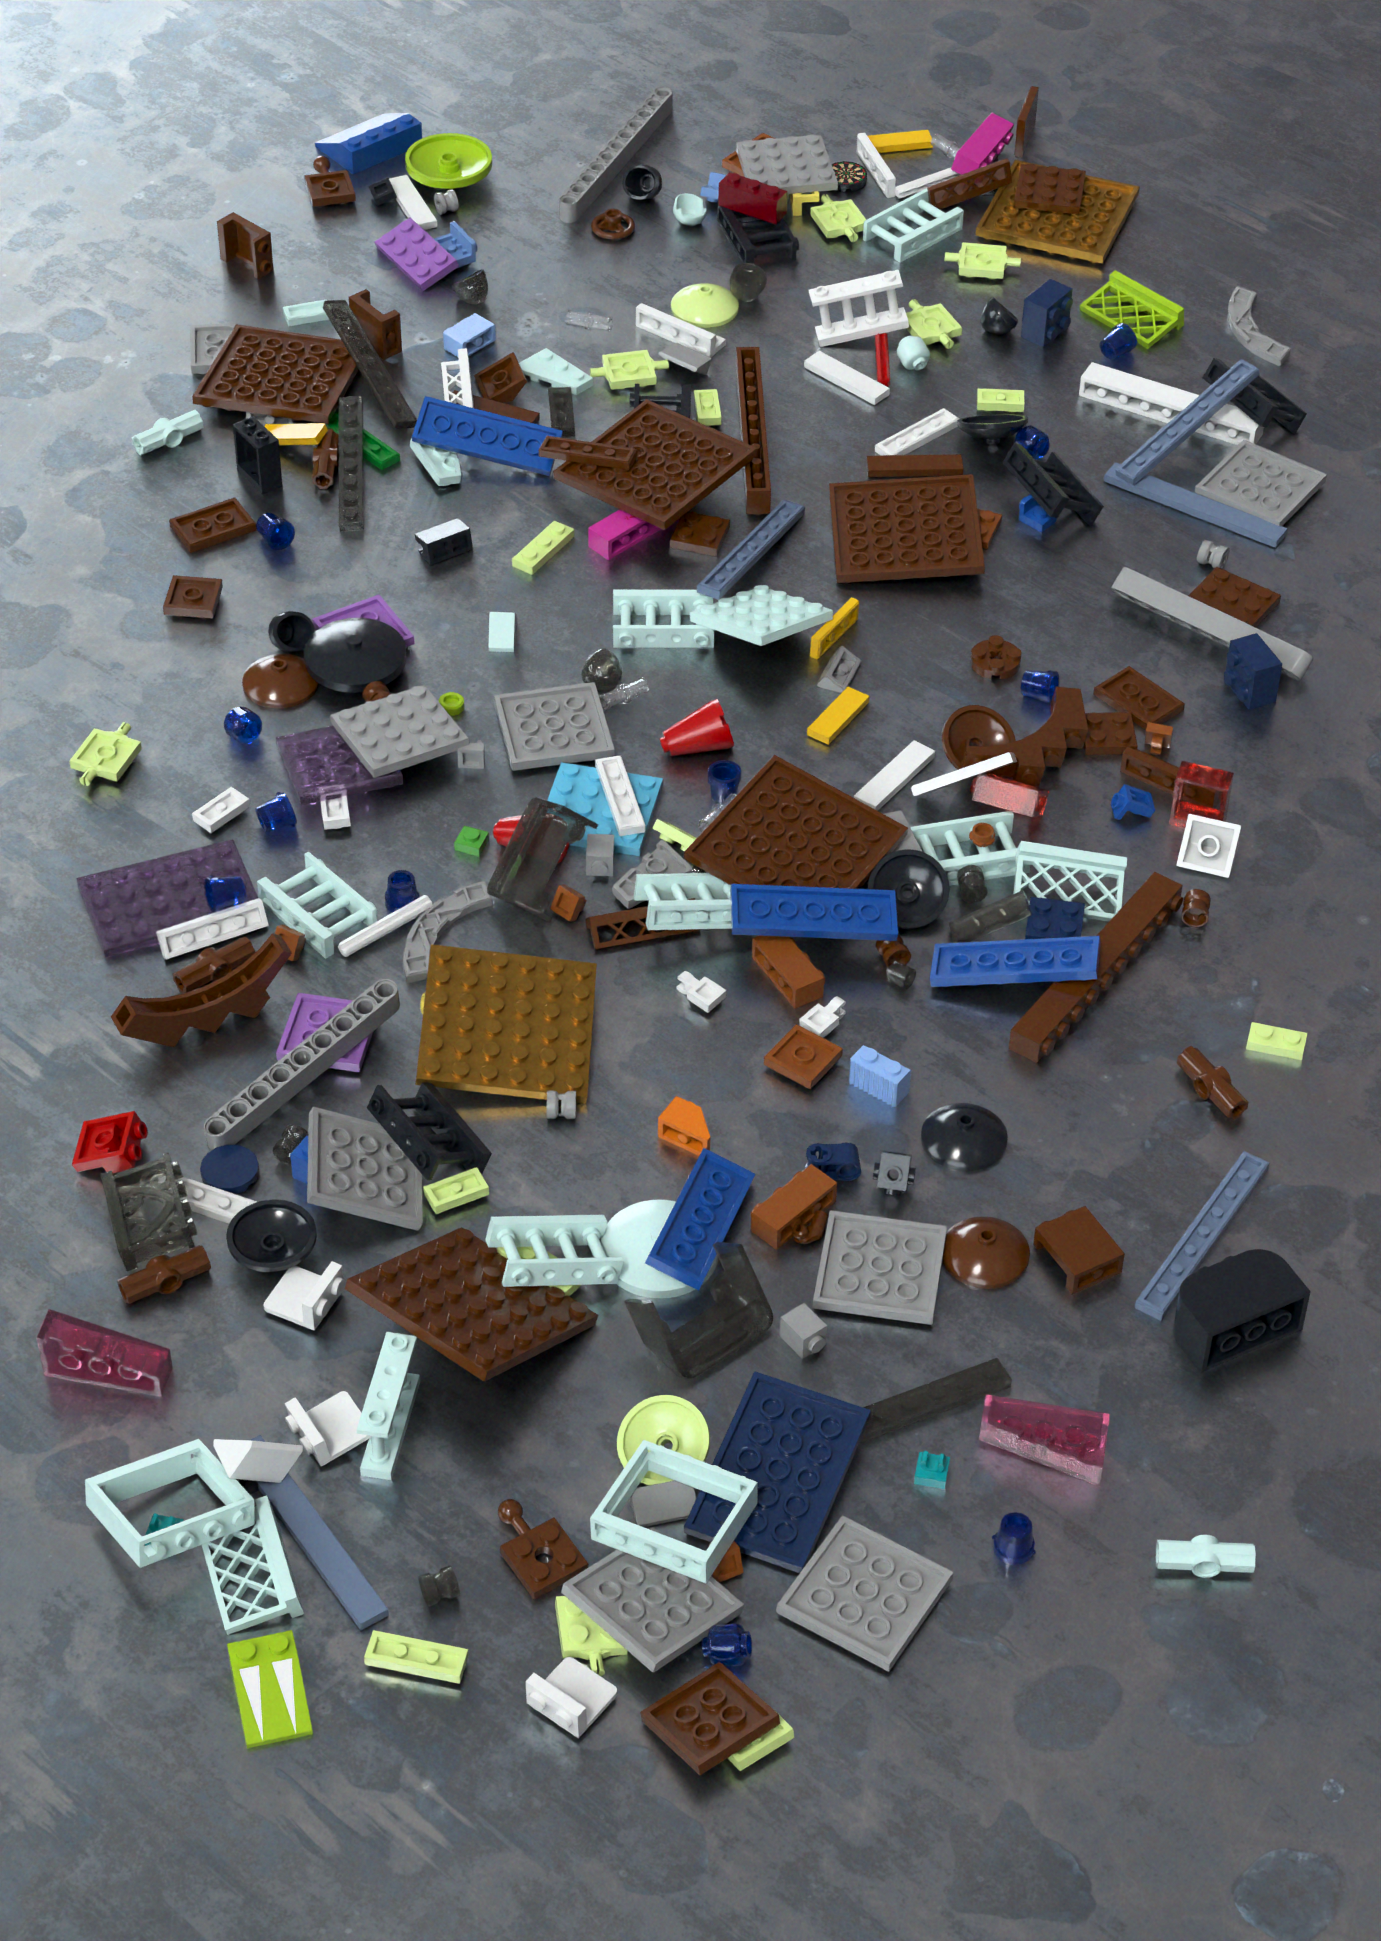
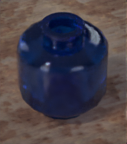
(1034, 441)
(243, 725)
(727, 1645)

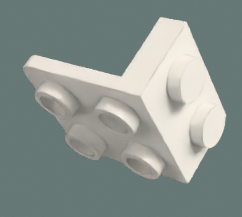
(306, 1296)
(327, 1428)
(570, 1695)

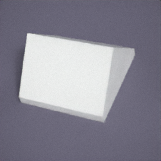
(1209, 845)
(257, 1459)

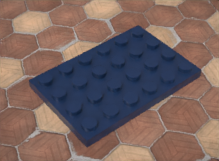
(798, 1454)

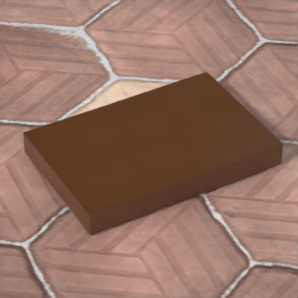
(1026, 121)
(212, 525)
(1137, 694)

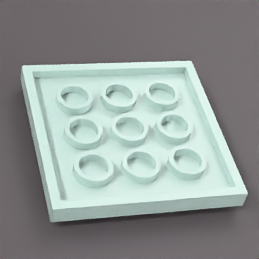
(761, 615)

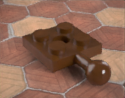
(328, 186)
(545, 1538)

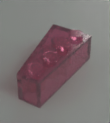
(101, 1356)
(1048, 1434)

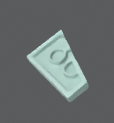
(555, 370)
(440, 463)

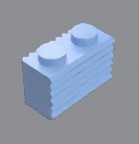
(470, 333)
(879, 1076)

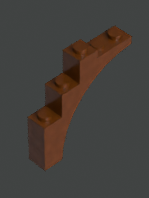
(1046, 746)
(239, 992)

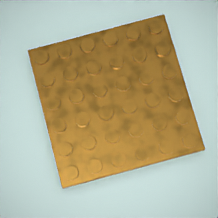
(1080, 235)
(506, 1023)

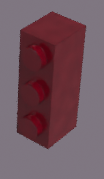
(752, 198)

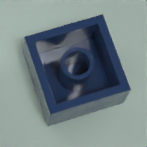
(1046, 312)
(1253, 671)
(1054, 919)

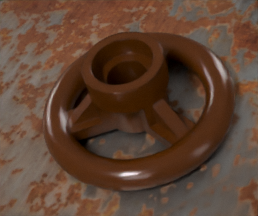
(611, 221)

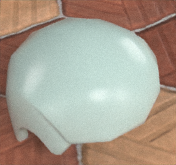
(689, 209)

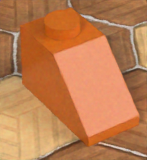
(684, 1126)

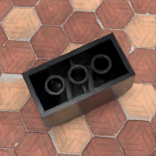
(1238, 1307)

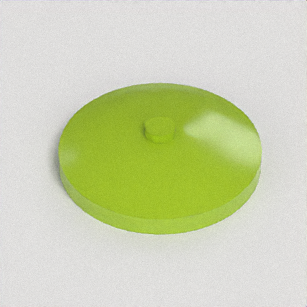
(448, 160)

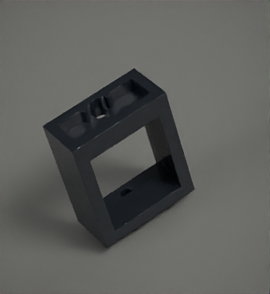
(257, 454)

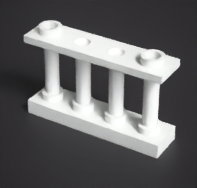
(862, 326)

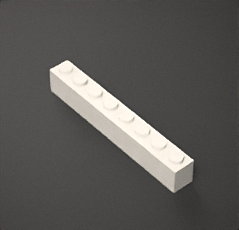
(1163, 403)

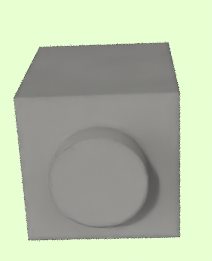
(600, 855)
(803, 1331)

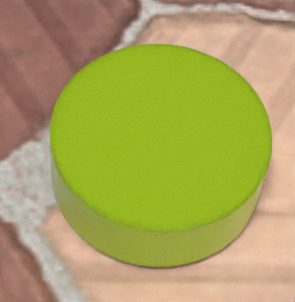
(452, 703)

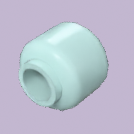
(913, 353)

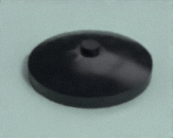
(354, 654)

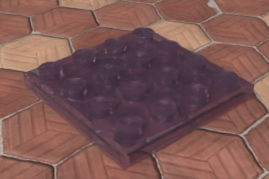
(326, 767)

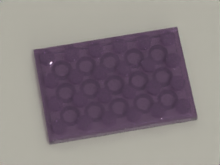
(155, 894)

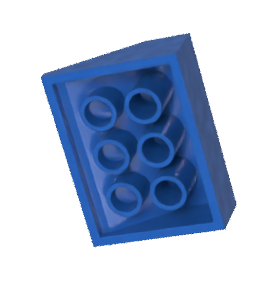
(372, 141)

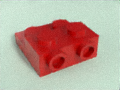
(110, 1143)

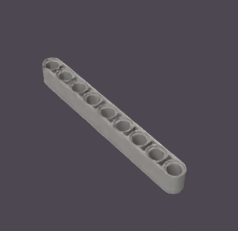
(1204, 618)
(291, 1075)

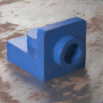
(1034, 515)
(1132, 800)

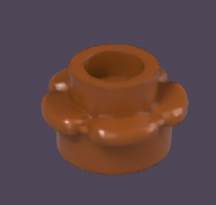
(982, 835)

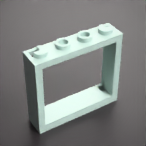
(159, 1471)
(660, 1548)

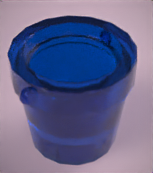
(1118, 341)
(275, 531)
(1039, 684)
(723, 779)
(276, 813)
(400, 890)
(224, 892)
(1014, 1539)

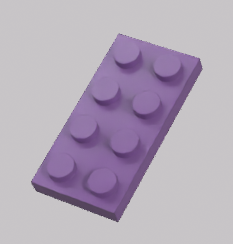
(416, 254)

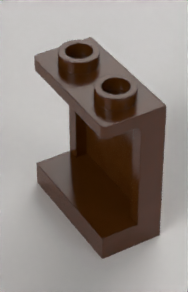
(247, 242)
(380, 328)
(1080, 1248)

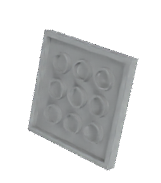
(788, 163)
(1261, 483)
(553, 726)
(399, 730)
(361, 1170)
(880, 1267)
(865, 1593)
(649, 1606)

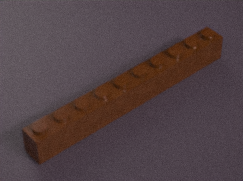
(753, 429)
(1120, 941)

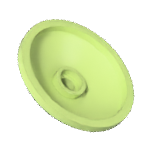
(705, 305)
(663, 1421)

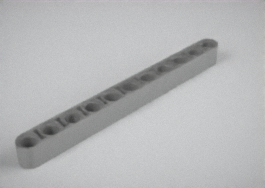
(615, 155)

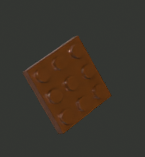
(1049, 189)
(1236, 596)
(710, 1718)

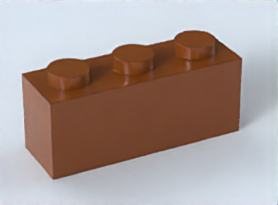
(788, 969)
(793, 1205)

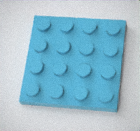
(582, 792)

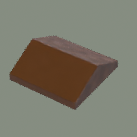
(502, 379)

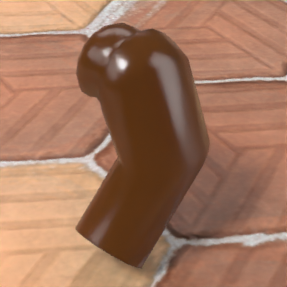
(813, 1232)

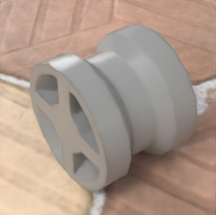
(446, 201)

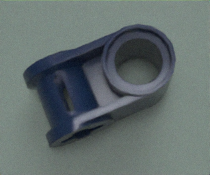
(835, 1160)

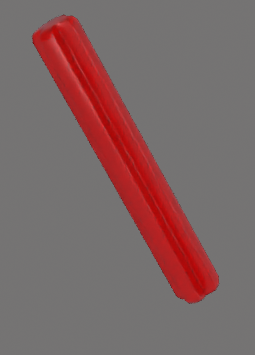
(882, 359)

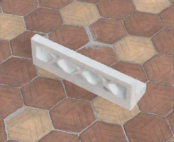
(678, 330)
(465, 396)

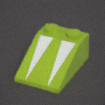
(269, 1689)

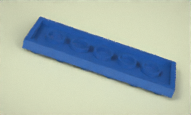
(483, 435)
(813, 912)
(1015, 961)
(700, 1219)

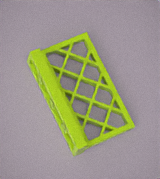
(1141, 300)

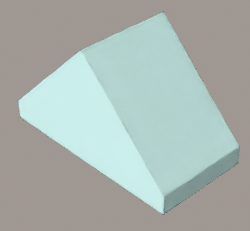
(502, 631)

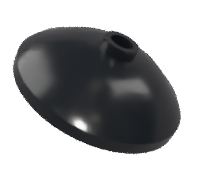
(992, 426)
(921, 876)
(964, 1137)
(271, 1235)

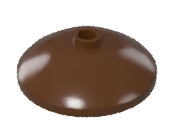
(278, 681)
(973, 727)
(985, 1252)

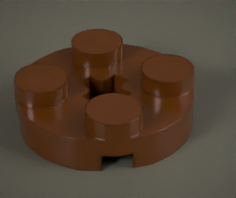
(1005, 655)

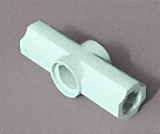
(167, 432)
(1205, 1556)

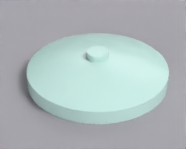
(632, 1237)

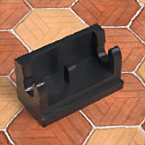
(444, 541)

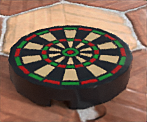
(849, 175)

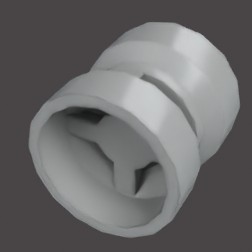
(1212, 554)
(568, 1104)

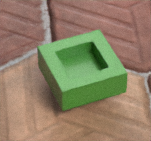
(471, 841)

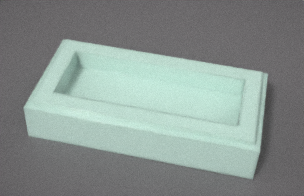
(305, 313)

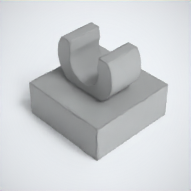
(472, 755)

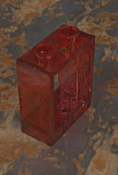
(1204, 777)
(1009, 794)

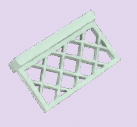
(1072, 860)
(278, 1566)

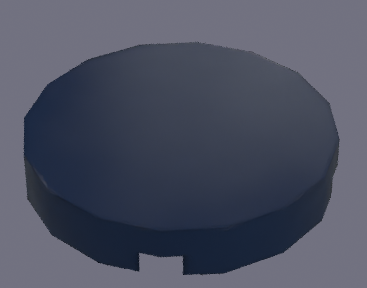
(230, 1168)

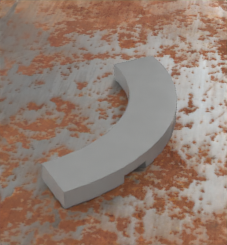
(1248, 332)
(435, 921)

